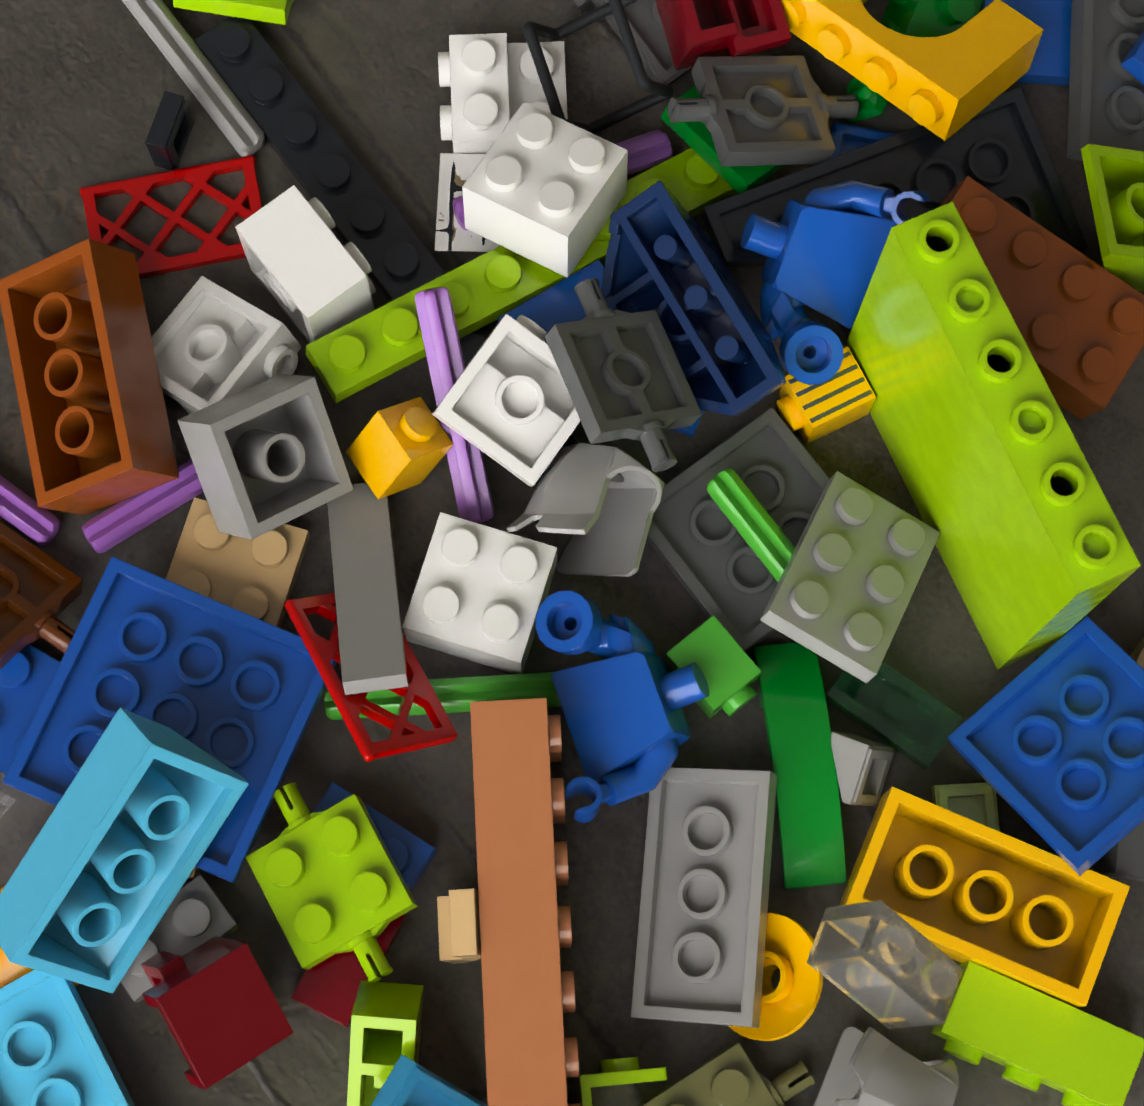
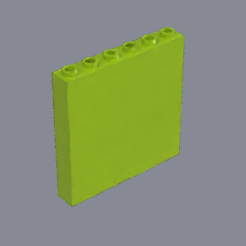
(983, 442)

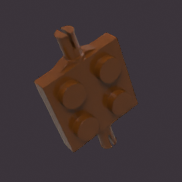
(32, 596)

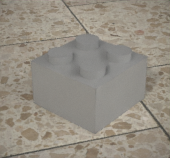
(266, 455)

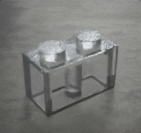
(884, 965)

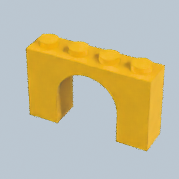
(929, 78)

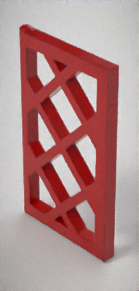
(199, 177)
(350, 706)

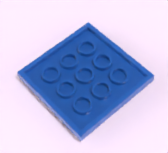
(186, 664)

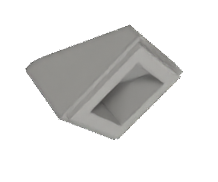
(860, 767)

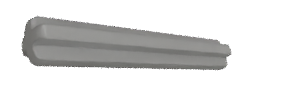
(198, 75)

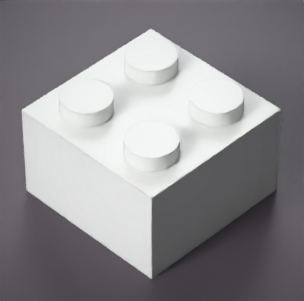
(545, 189)
(306, 265)
(480, 593)

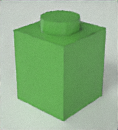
(723, 663)

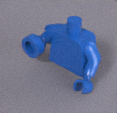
(821, 259)
(620, 708)

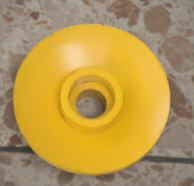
(799, 987)

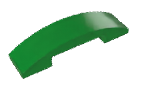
(804, 765)

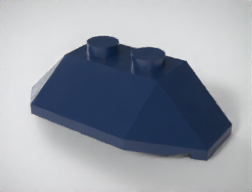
(670, 265)

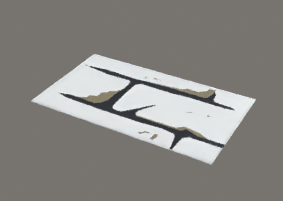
(449, 235)

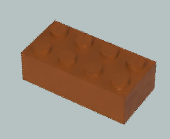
(1068, 308)
(87, 379)

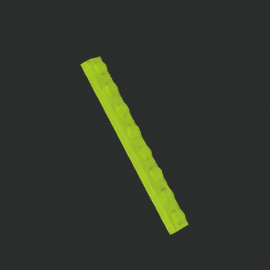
(484, 289)

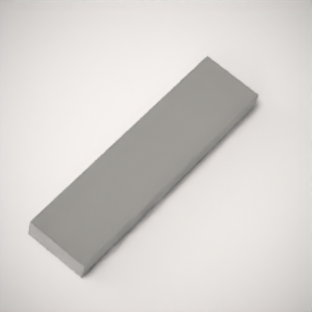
(366, 592)

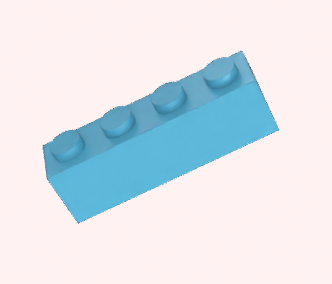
(115, 853)

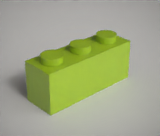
(1039, 1039)

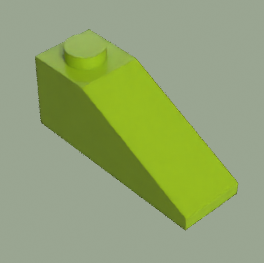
(382, 1029)

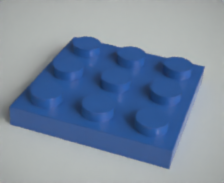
(1067, 745)

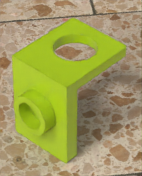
(618, 1072)

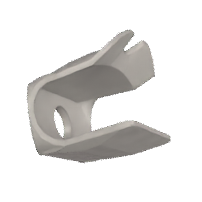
(597, 505)
(878, 1073)

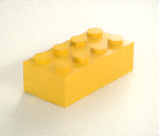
(988, 896)

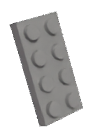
(705, 897)

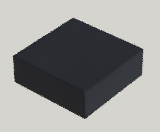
(169, 131)

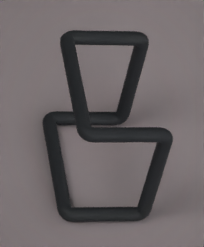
(660, 91)

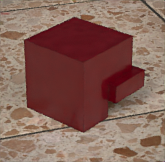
(721, 28)
(215, 1007)

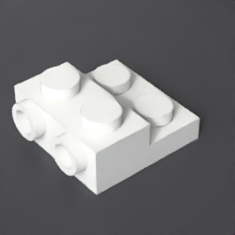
(489, 86)
(219, 347)
(512, 400)

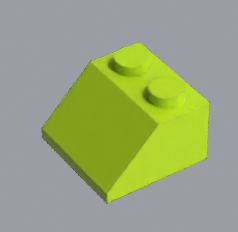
(1117, 204)

